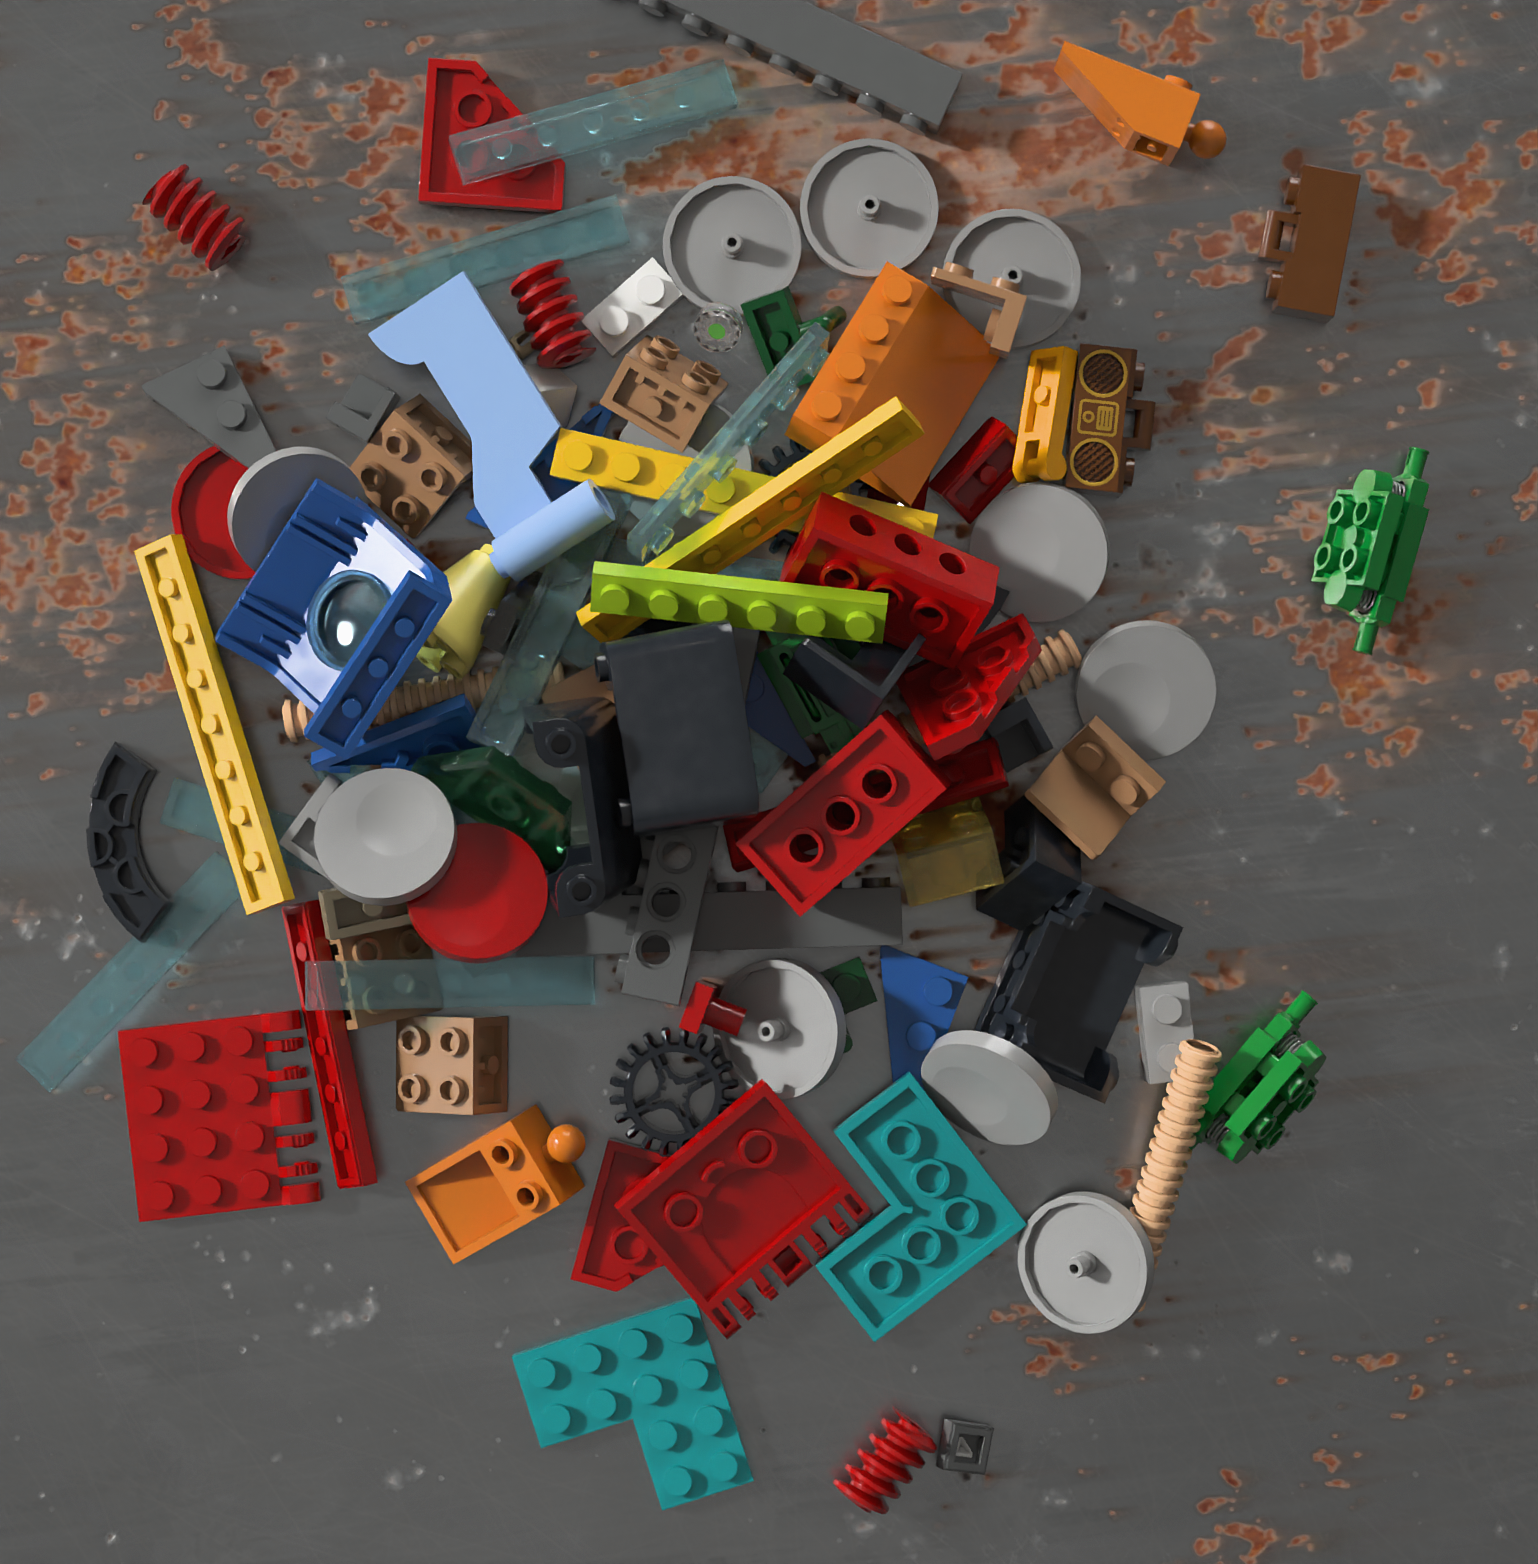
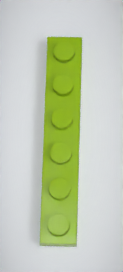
(741, 600)

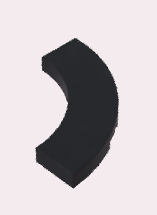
(115, 844)

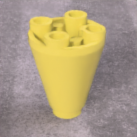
(457, 636)

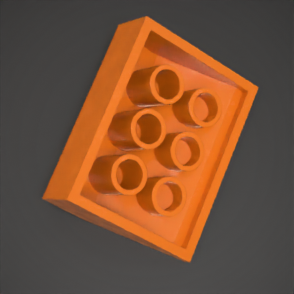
(902, 346)

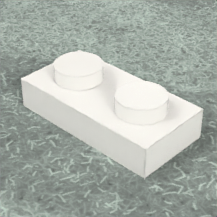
(632, 307)

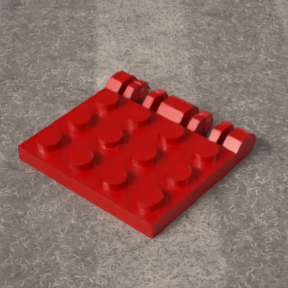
(209, 1116)
(739, 1203)

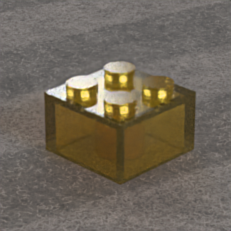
(946, 853)

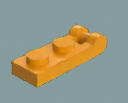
(1045, 415)

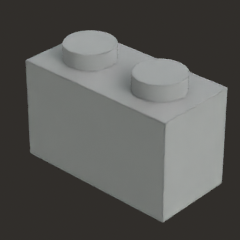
(1162, 1023)

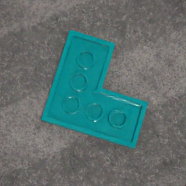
(939, 1216)
(649, 1371)

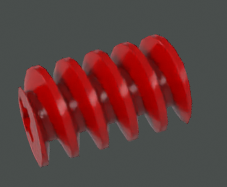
(195, 217)
(549, 316)
(886, 1464)

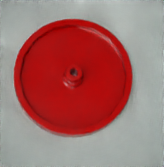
(201, 512)
(485, 900)

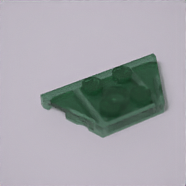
(503, 793)

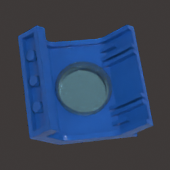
(337, 613)

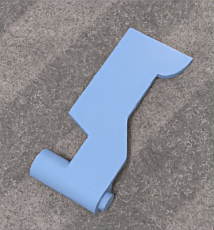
(505, 421)

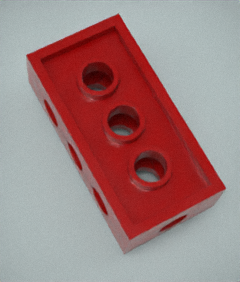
(927, 582)
(844, 846)

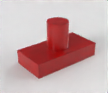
(708, 1010)

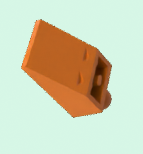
(1138, 108)
(499, 1182)

